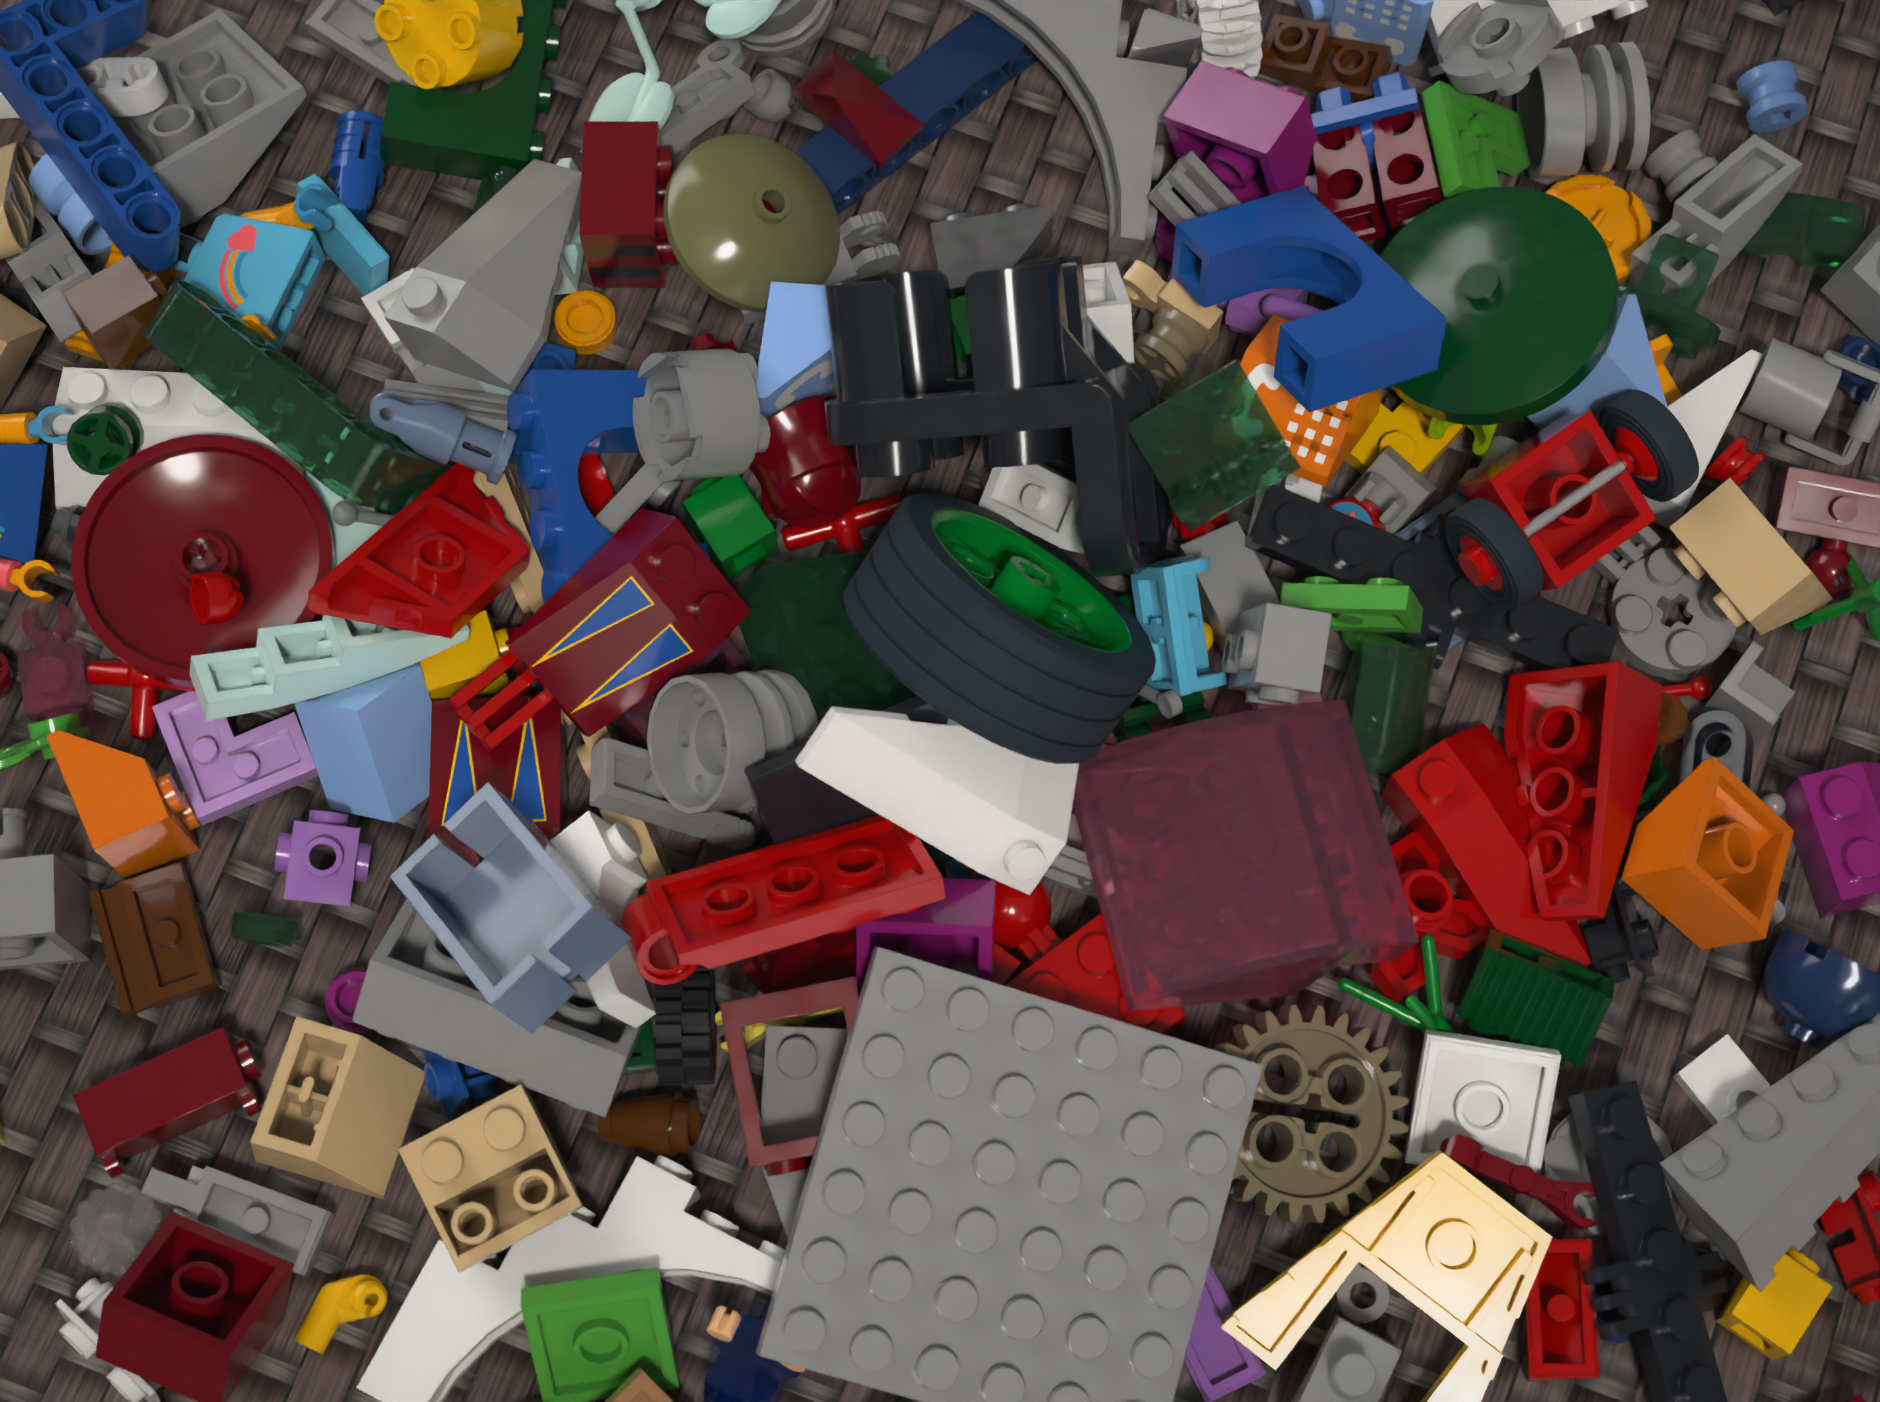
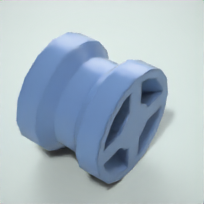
(1772, 96)

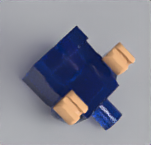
(738, 1370)

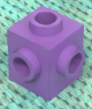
(316, 885)

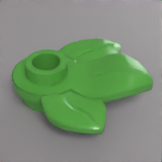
(19, 751)

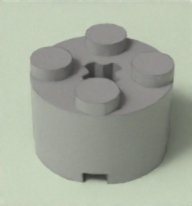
(699, 414)

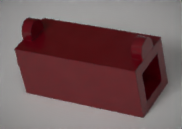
(169, 1097)

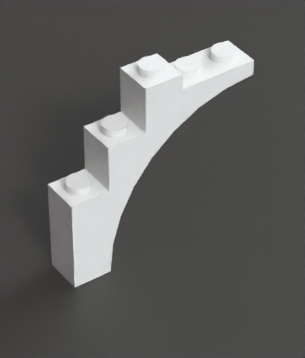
(460, 1315)

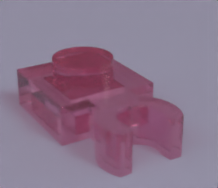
(55, 673)

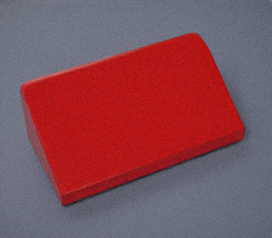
(1560, 1318)

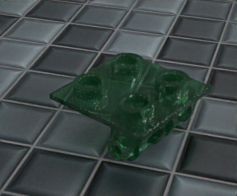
(1213, 446)

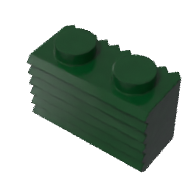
(1534, 998)

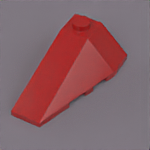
(1581, 766)
(1469, 816)

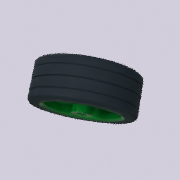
(998, 629)

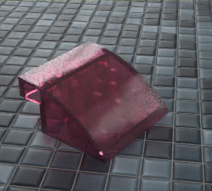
(1240, 856)

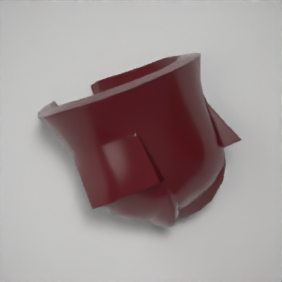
(801, 473)

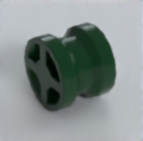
(93, 446)

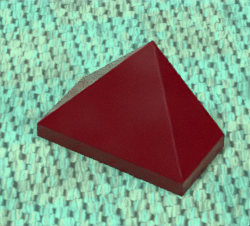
(857, 109)

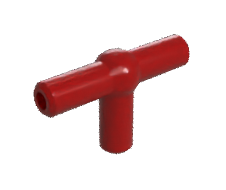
(845, 528)
(143, 693)

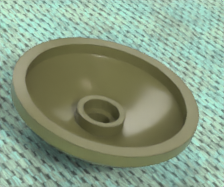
(729, 236)

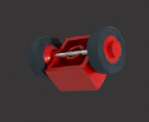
(1568, 497)

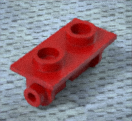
(1859, 1259)

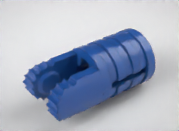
(355, 176)

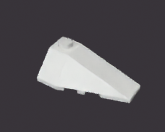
(949, 789)

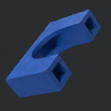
(1293, 241)
(556, 423)

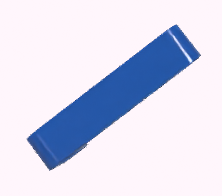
(47, 66)

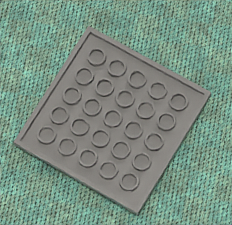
(1007, 1198)

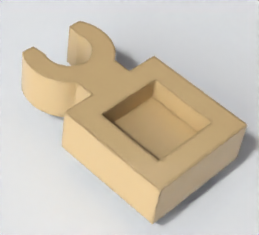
(1151, 292)

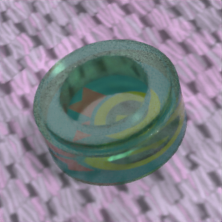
(264, 929)

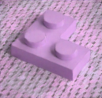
(230, 770)

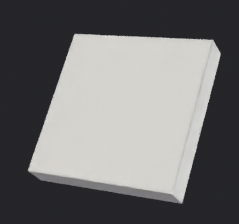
(1484, 1092)

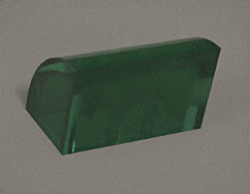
(1391, 698)

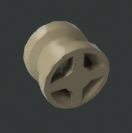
(1170, 344)

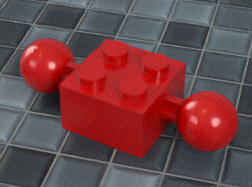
(1071, 971)

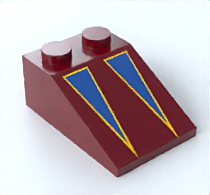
(628, 621)
(524, 768)

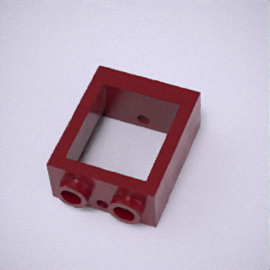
(789, 1154)

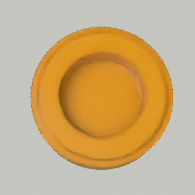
(586, 322)

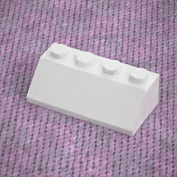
(167, 406)

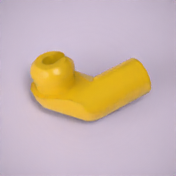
(340, 1303)

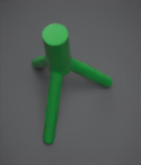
(1863, 600)
(1416, 1013)

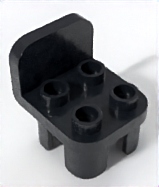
(1036, 388)

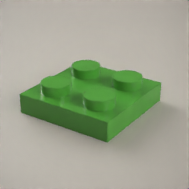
(597, 1333)

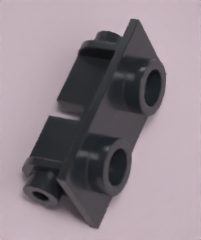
(1623, 938)

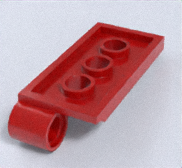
(764, 913)

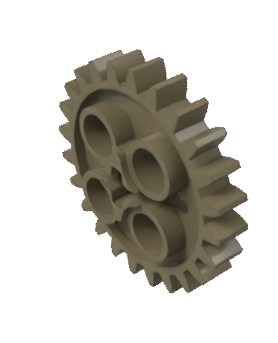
(1308, 1054)

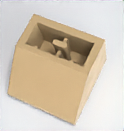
(337, 1109)
(491, 1177)

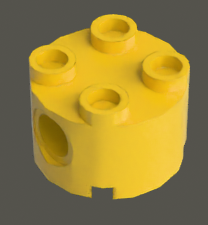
(450, 39)

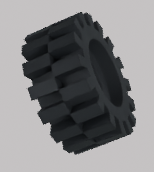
(686, 1030)

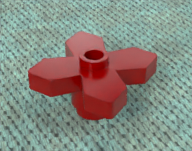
(1452, 922)

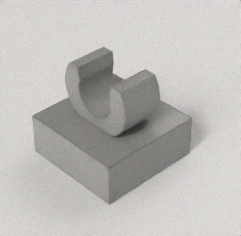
(1394, 488)

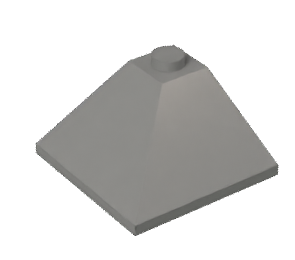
(218, 115)

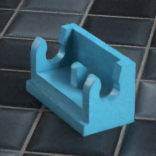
(1172, 617)

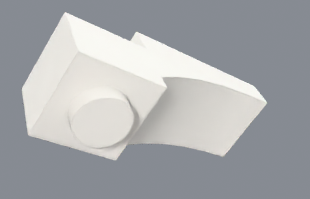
(609, 866)

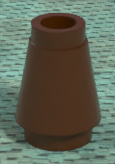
(653, 1124)

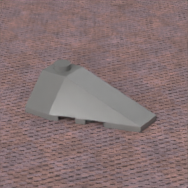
(488, 286)

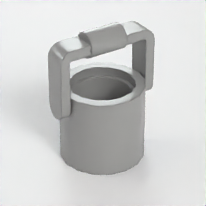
(1795, 390)

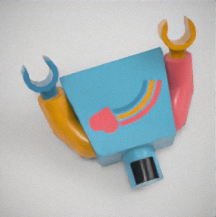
(261, 261)

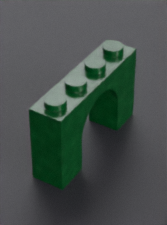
(480, 129)

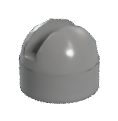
(772, 97)

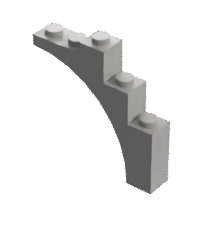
(1114, 94)

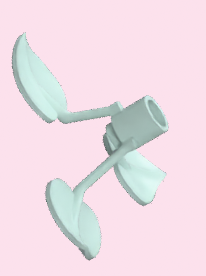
(641, 96)

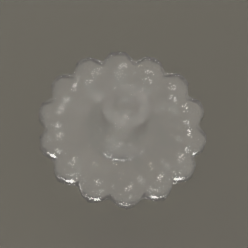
(113, 1228)

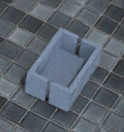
(519, 917)

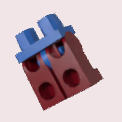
(1369, 139)

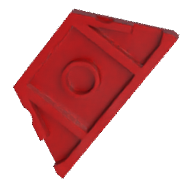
(428, 563)

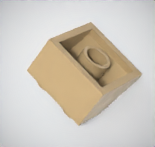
(1747, 560)

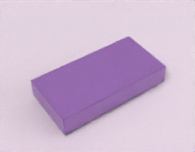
(1214, 1357)

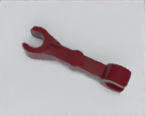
(1553, 1194)

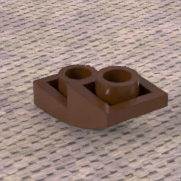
(1314, 60)

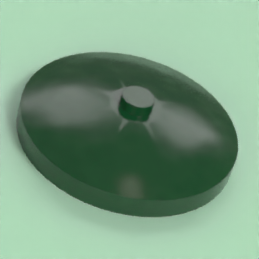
(1521, 297)

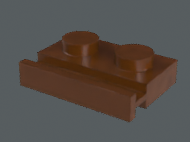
(154, 940)

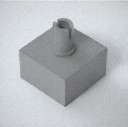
(40, 904)

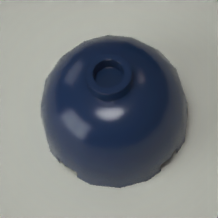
(1818, 989)

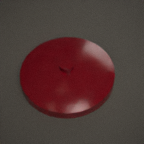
(188, 512)

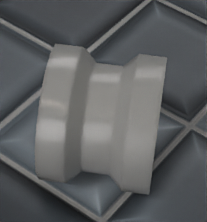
(1679, 163)

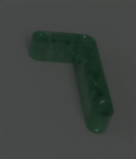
(287, 403)

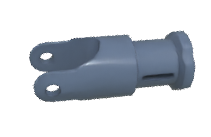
(439, 434)

